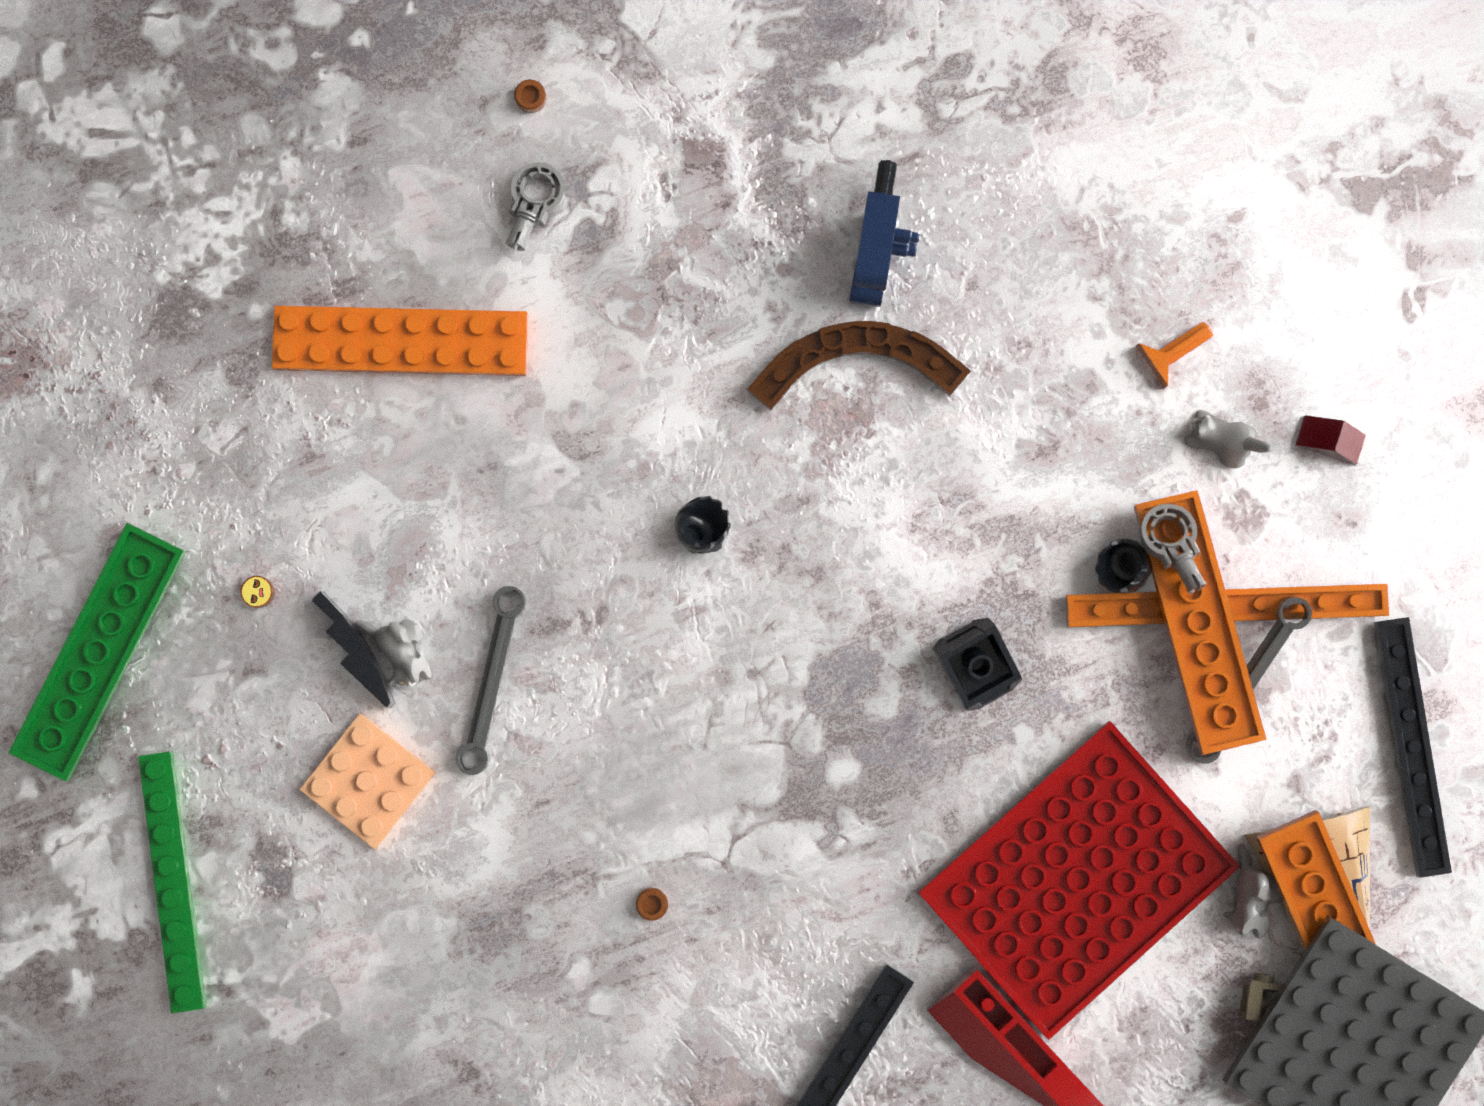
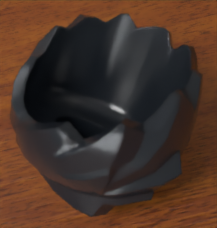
(702, 525)
(1123, 566)

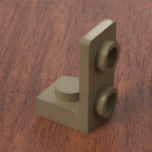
(1252, 997)

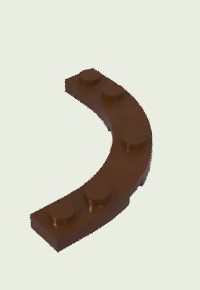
(857, 339)

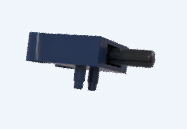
(880, 239)

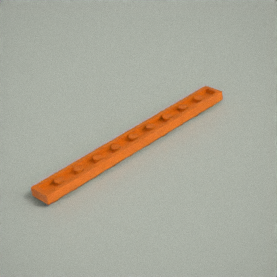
(1245, 605)

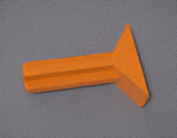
(1161, 359)

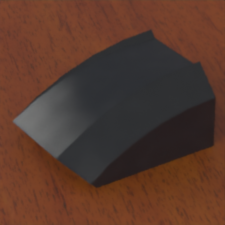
(977, 663)

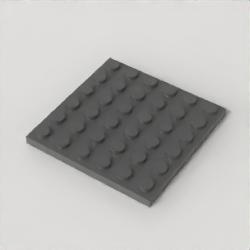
(1356, 1031)

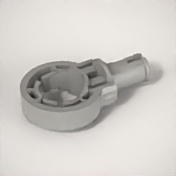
(528, 219)
(1168, 551)

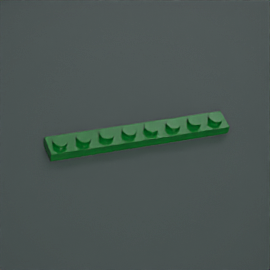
(172, 882)

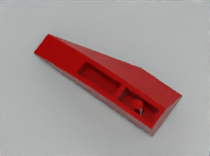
(1006, 1043)

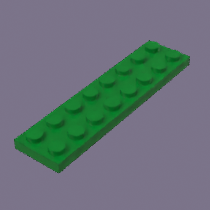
(97, 652)

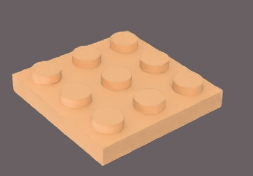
(368, 781)

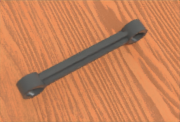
(1264, 656)
(491, 680)

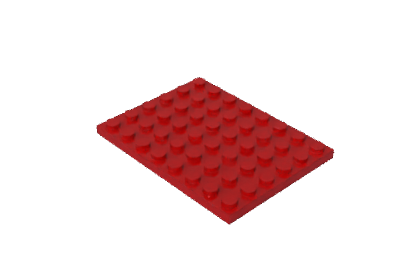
(1079, 879)

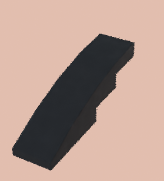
(360, 658)

